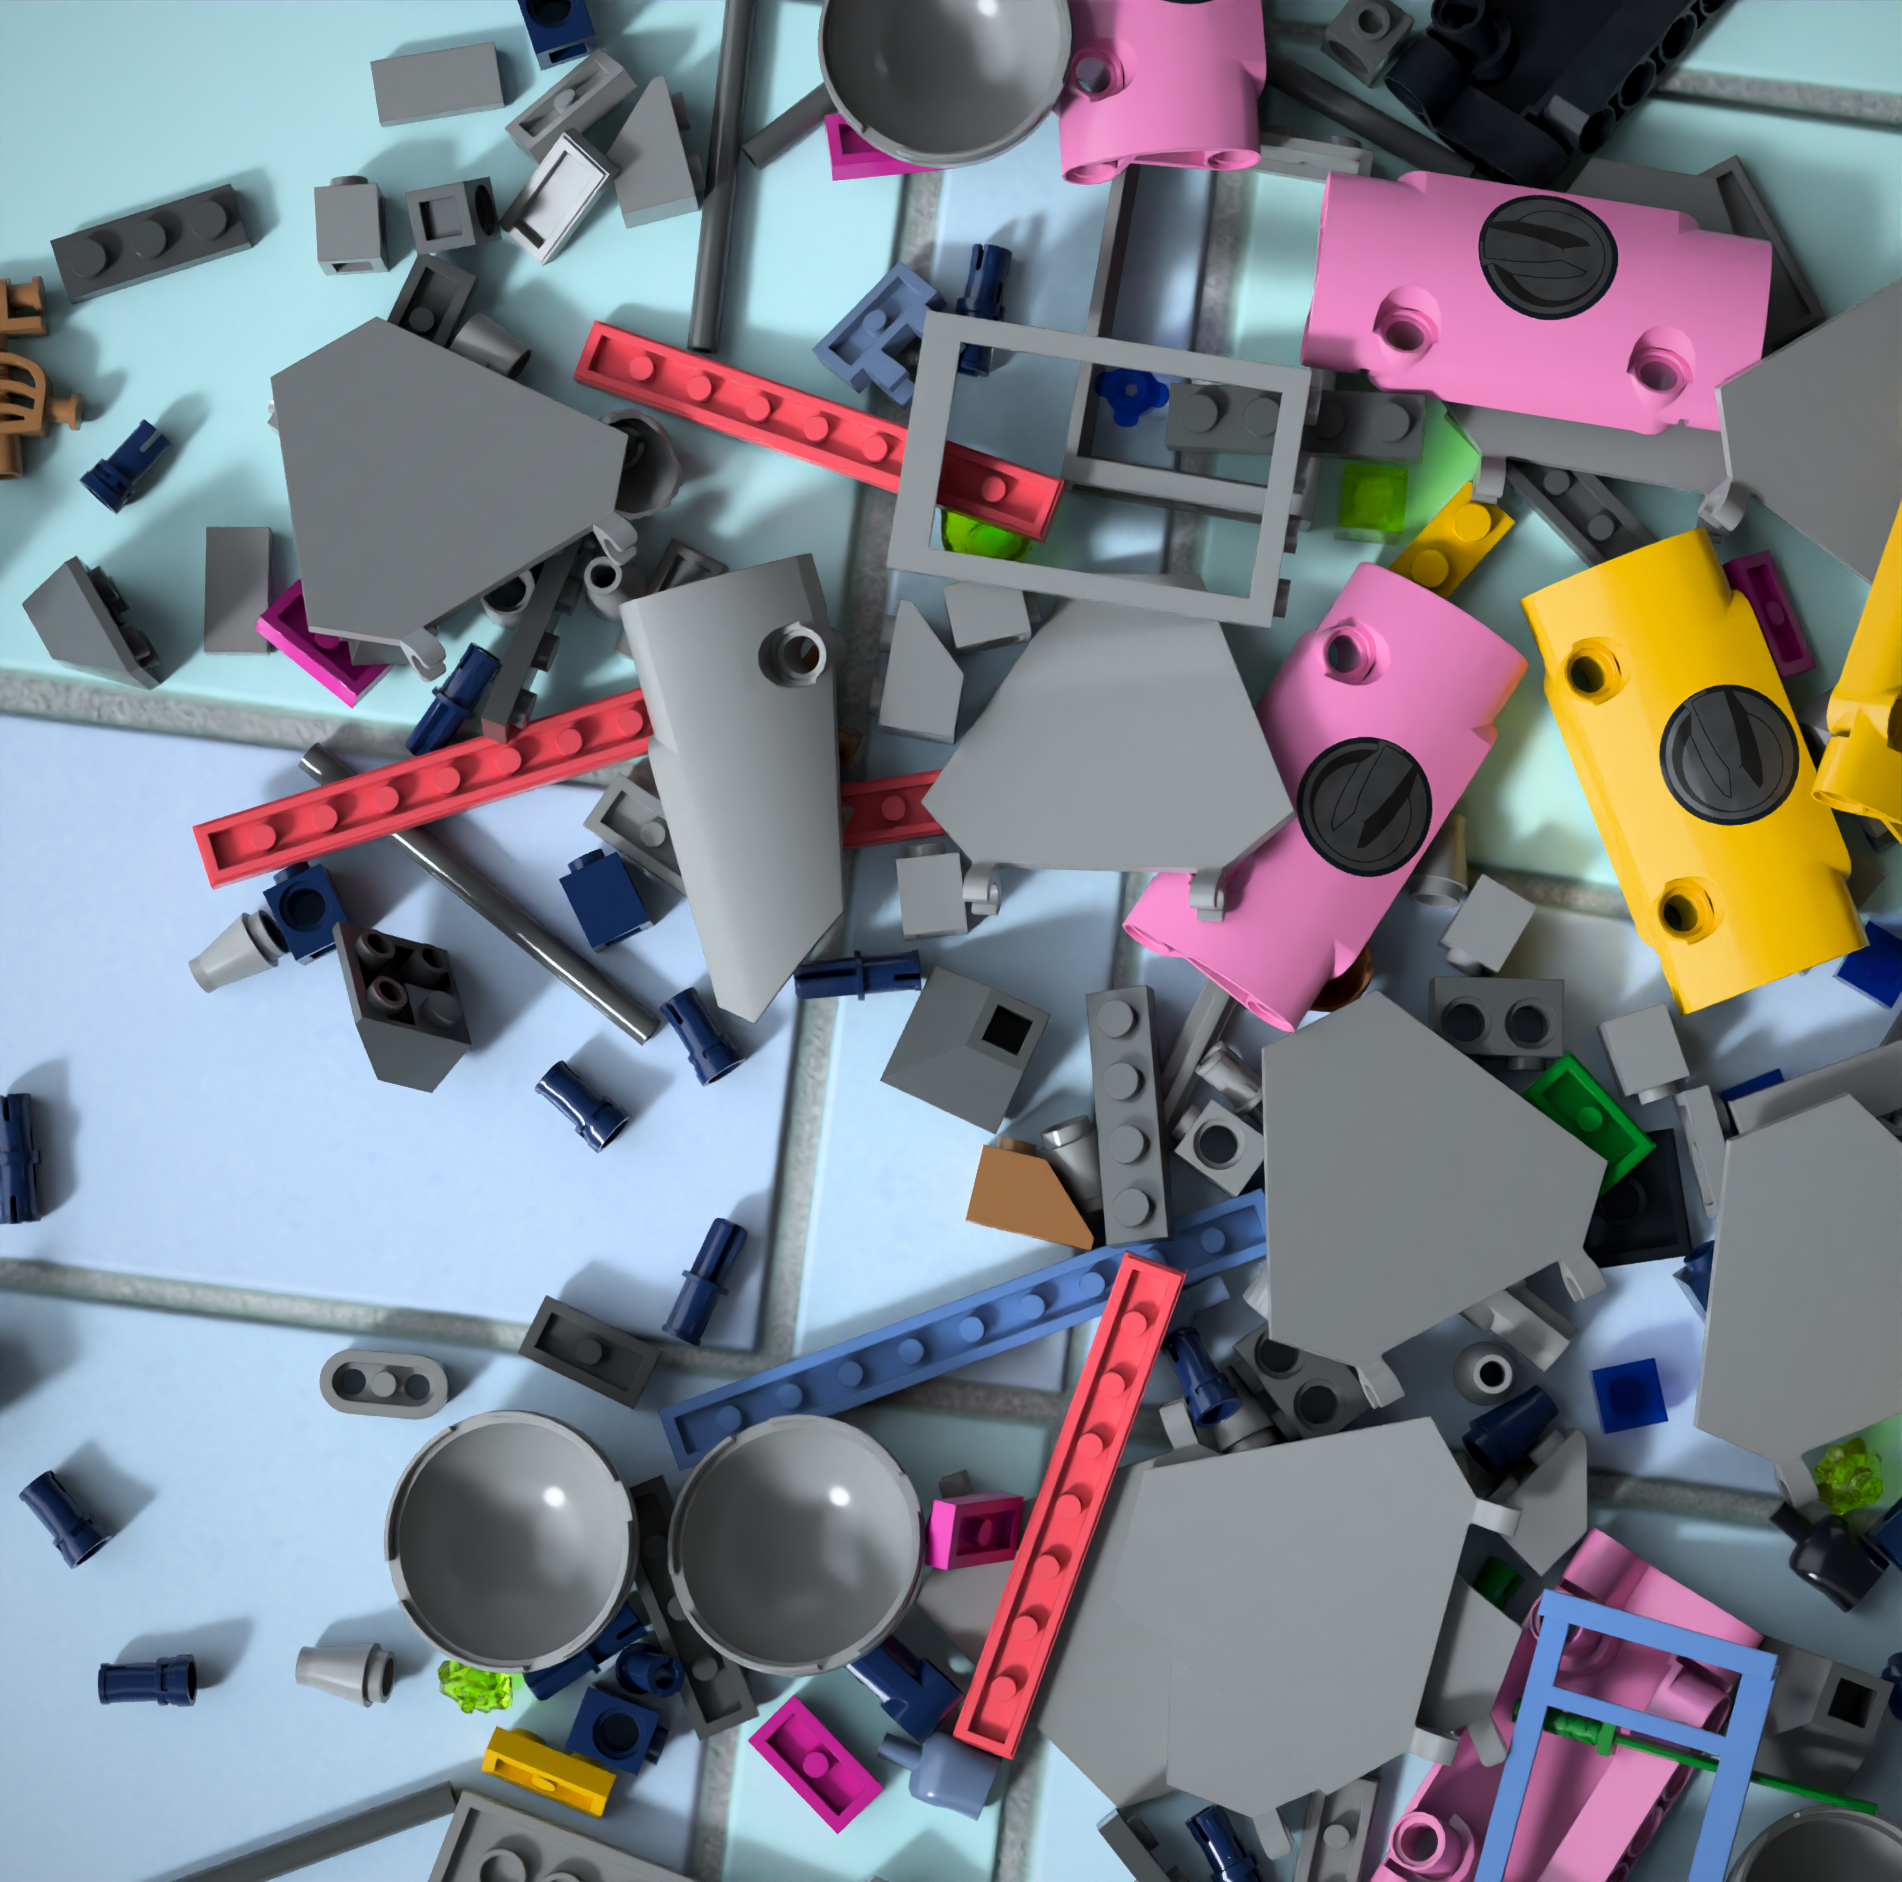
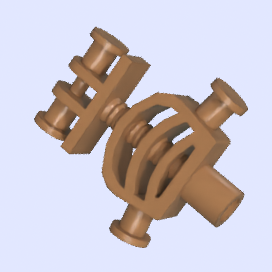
(47, 409)

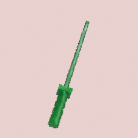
(1610, 1736)

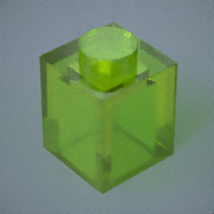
(1371, 504)

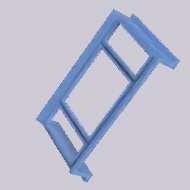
(1736, 1749)

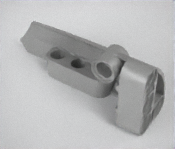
(747, 765)

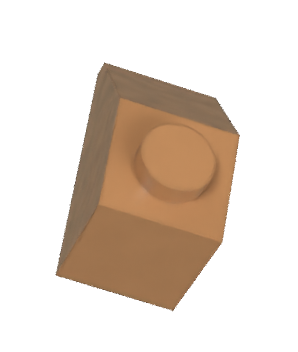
(1024, 1197)

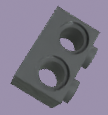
(1494, 1004)
(1288, 1386)

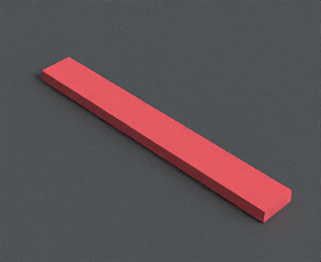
(811, 429)
(423, 789)
(1069, 1504)

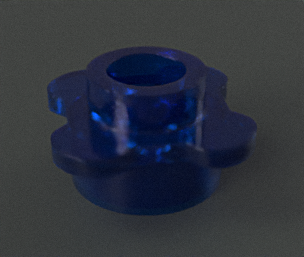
(1127, 408)

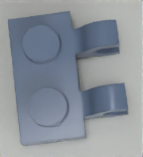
(877, 330)

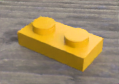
(1453, 543)
(528, 1763)

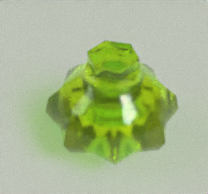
(1849, 1477)
(475, 1687)

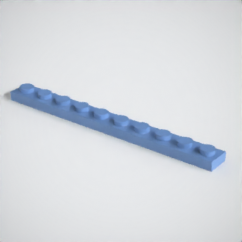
(958, 1331)

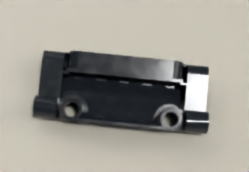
(1539, 76)

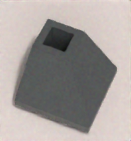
(83, 626)
(403, 1006)
(965, 1048)
(1818, 1718)

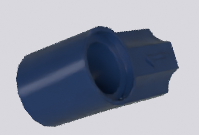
(910, 1688)

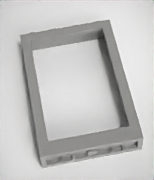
(927, 441)
(1085, 474)

